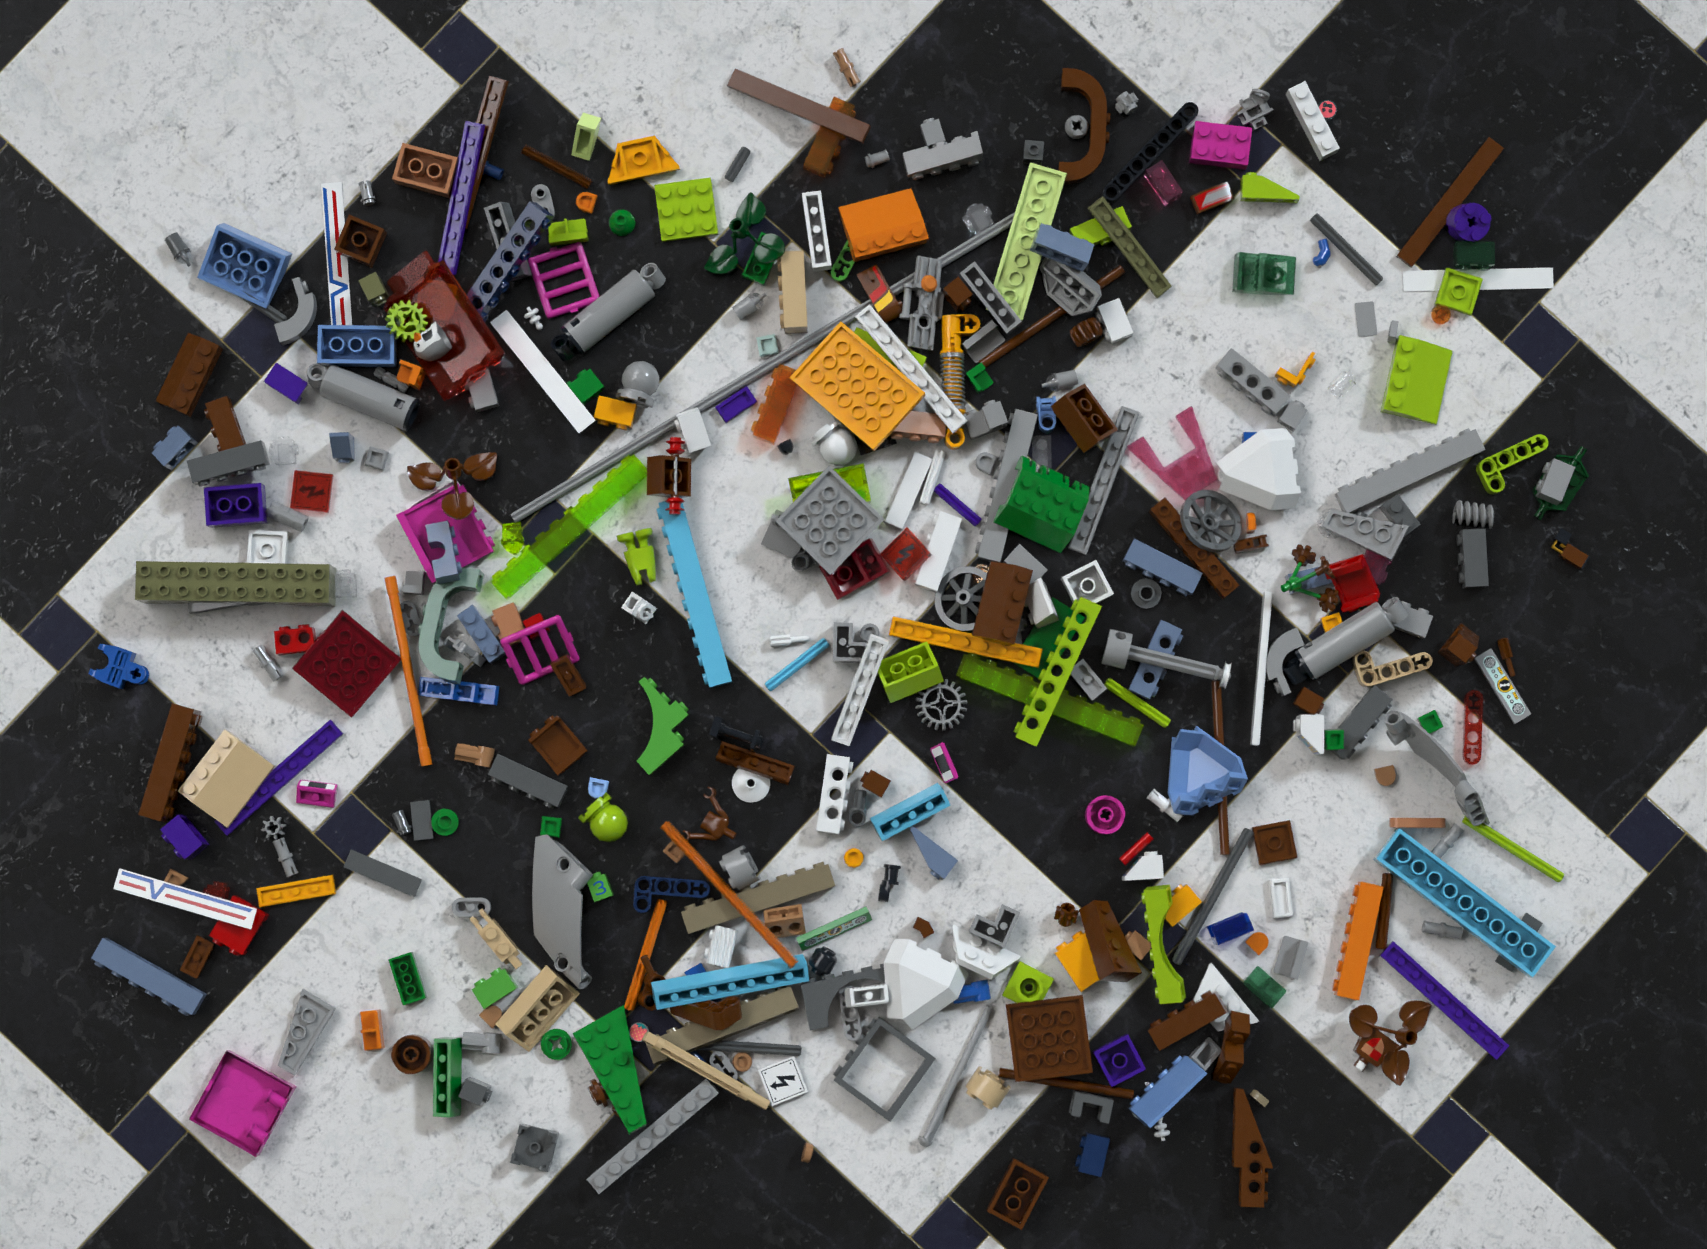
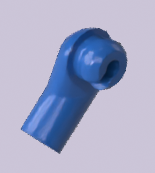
(1324, 253)

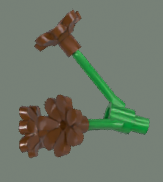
(1294, 583)

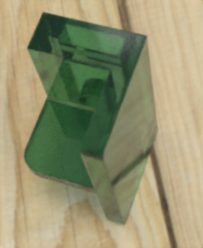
(1264, 987)

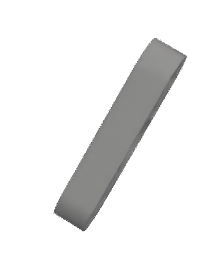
(844, 1018)

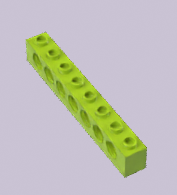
(1091, 611)

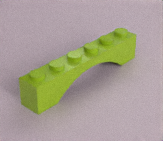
(1169, 983)

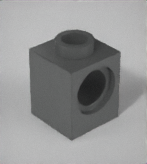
(1033, 152)

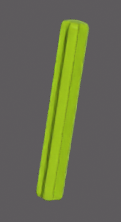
(1136, 702)

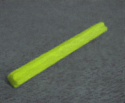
(1516, 850)

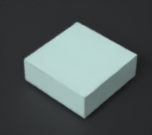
(767, 345)

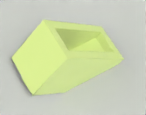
(585, 136)

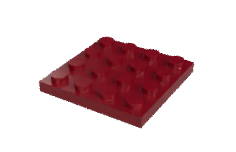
(346, 663)

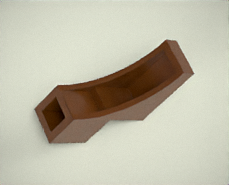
(1232, 1052)

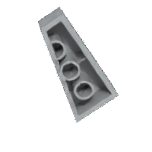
(943, 156)

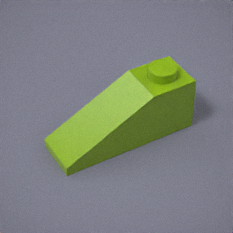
(1260, 189)

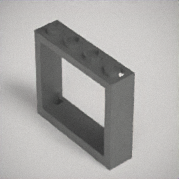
(852, 1056)

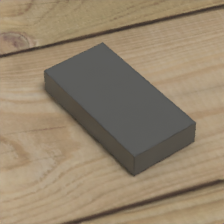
(421, 820)

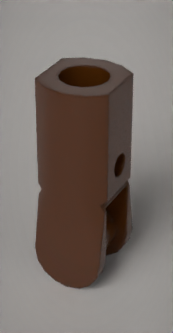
(1248, 545)

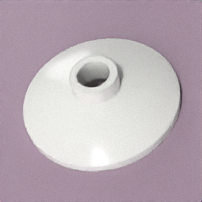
(747, 793)

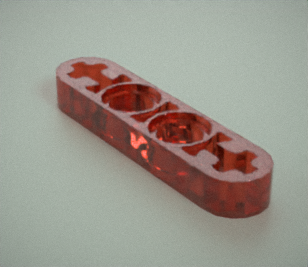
(1475, 727)

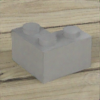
(987, 420)
(843, 646)
(996, 931)

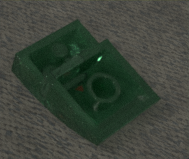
(1264, 274)

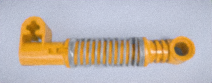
(953, 365)

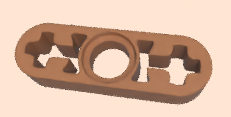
(1417, 822)

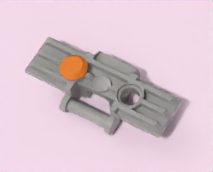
(930, 305)

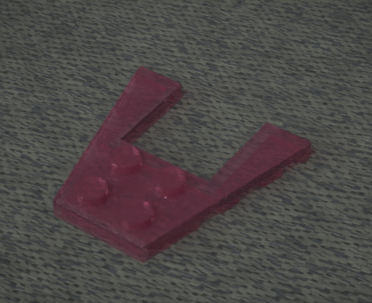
(1189, 472)

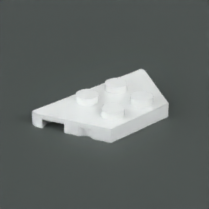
(981, 954)
(1215, 982)

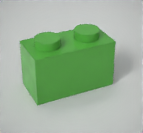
(494, 988)

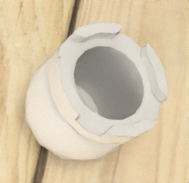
(835, 443)

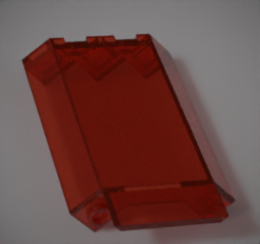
(446, 303)

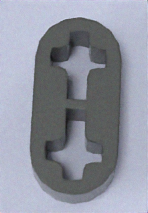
(414, 616)

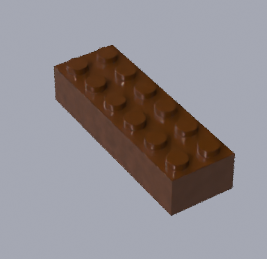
(170, 763)

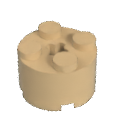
(987, 1087)

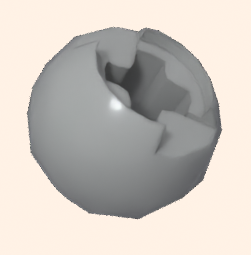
(1075, 120)

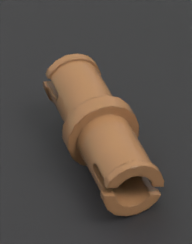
(846, 67)

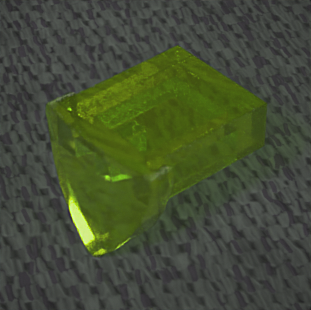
(512, 537)

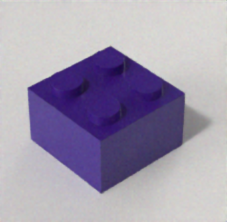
(184, 837)
(1119, 1060)

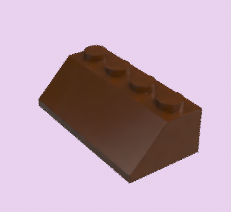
(189, 374)
(1002, 603)

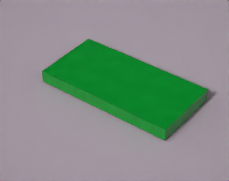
(1047, 635)

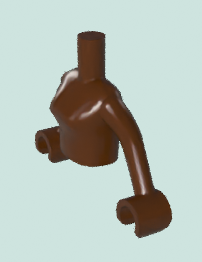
(713, 823)

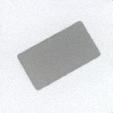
(1365, 318)

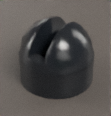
(786, 447)

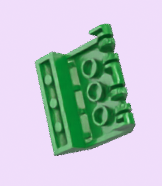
(1043, 505)

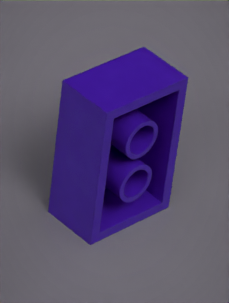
(235, 505)

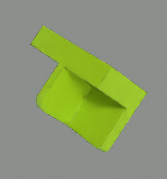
(568, 232)

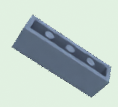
(1163, 567)

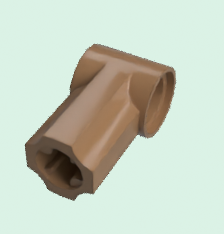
(478, 755)

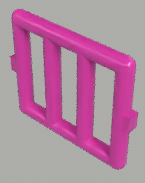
(539, 278)
(540, 628)

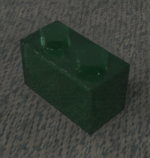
(1474, 255)

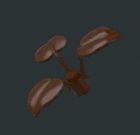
(455, 505)
(1414, 1018)

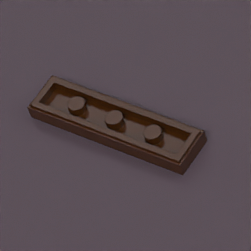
(754, 763)

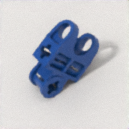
(120, 668)

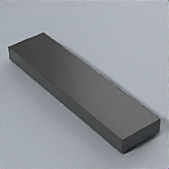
(382, 873)

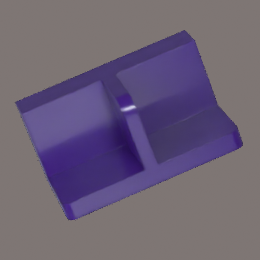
(286, 383)

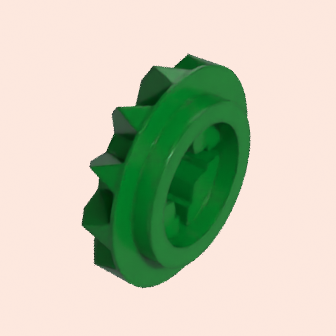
(557, 1053)

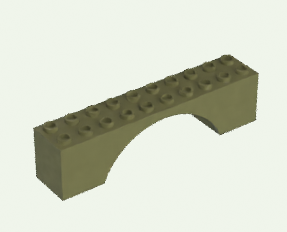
(235, 582)

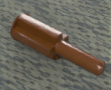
(1506, 654)

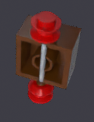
(670, 476)

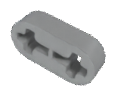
(727, 1064)

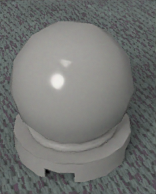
(639, 383)

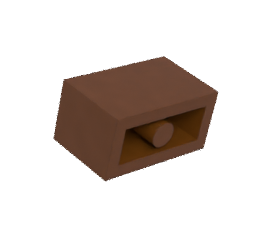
(958, 295)

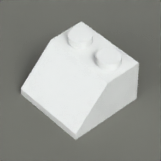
(1040, 604)

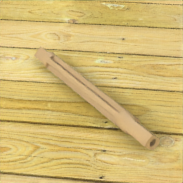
(705, 1070)

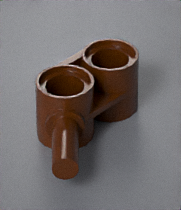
(647, 991)

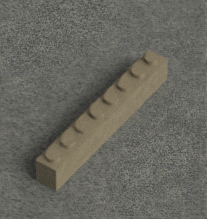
(759, 898)
(754, 1013)

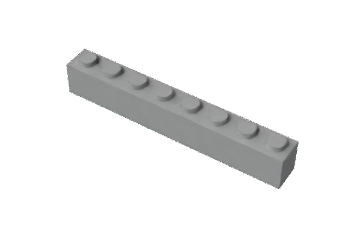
(1017, 444)
(1409, 472)
(652, 1135)

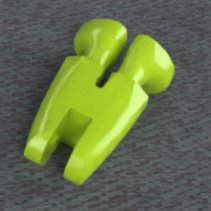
(639, 558)

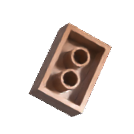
(425, 170)

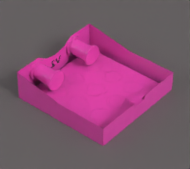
(242, 1103)

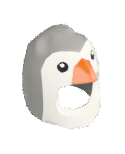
(431, 343)

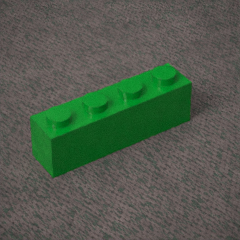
(447, 1076)

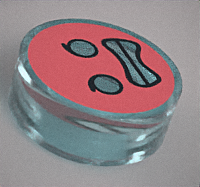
(1328, 109)

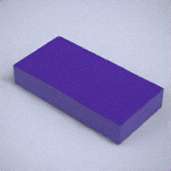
(736, 404)

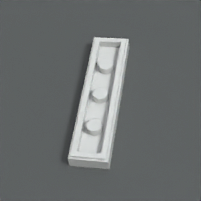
(908, 490)

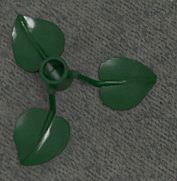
(768, 250)

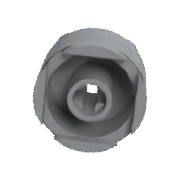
(740, 868)

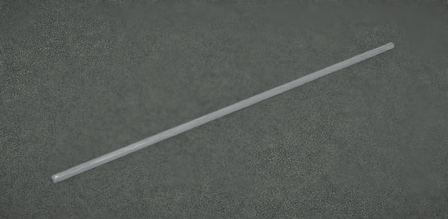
(745, 379)

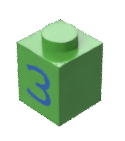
(599, 887)

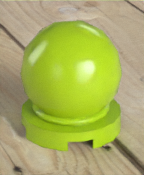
(606, 820)

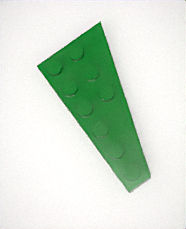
(611, 1057)

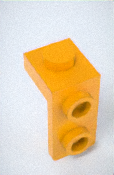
(1285, 377)

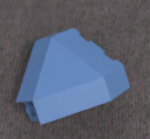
(1201, 772)

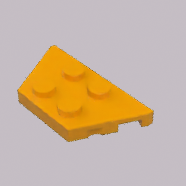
(639, 160)

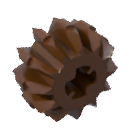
(1086, 332)

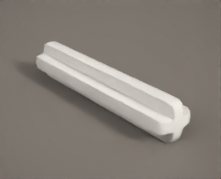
(932, 477)

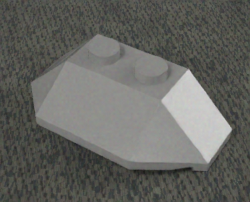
(1069, 287)

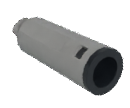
(365, 395)

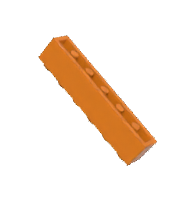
(1358, 940)

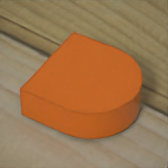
(586, 202)
(1250, 523)
(1257, 942)

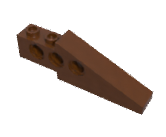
(1243, 1135)

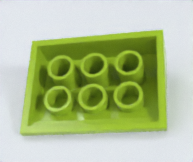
(1416, 380)

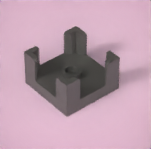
(1105, 1105)
(534, 1147)

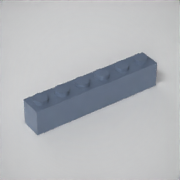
(149, 976)

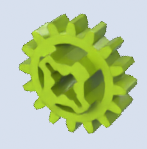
(398, 316)

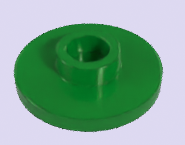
(444, 822)

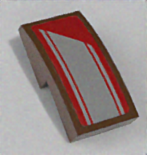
(1212, 197)

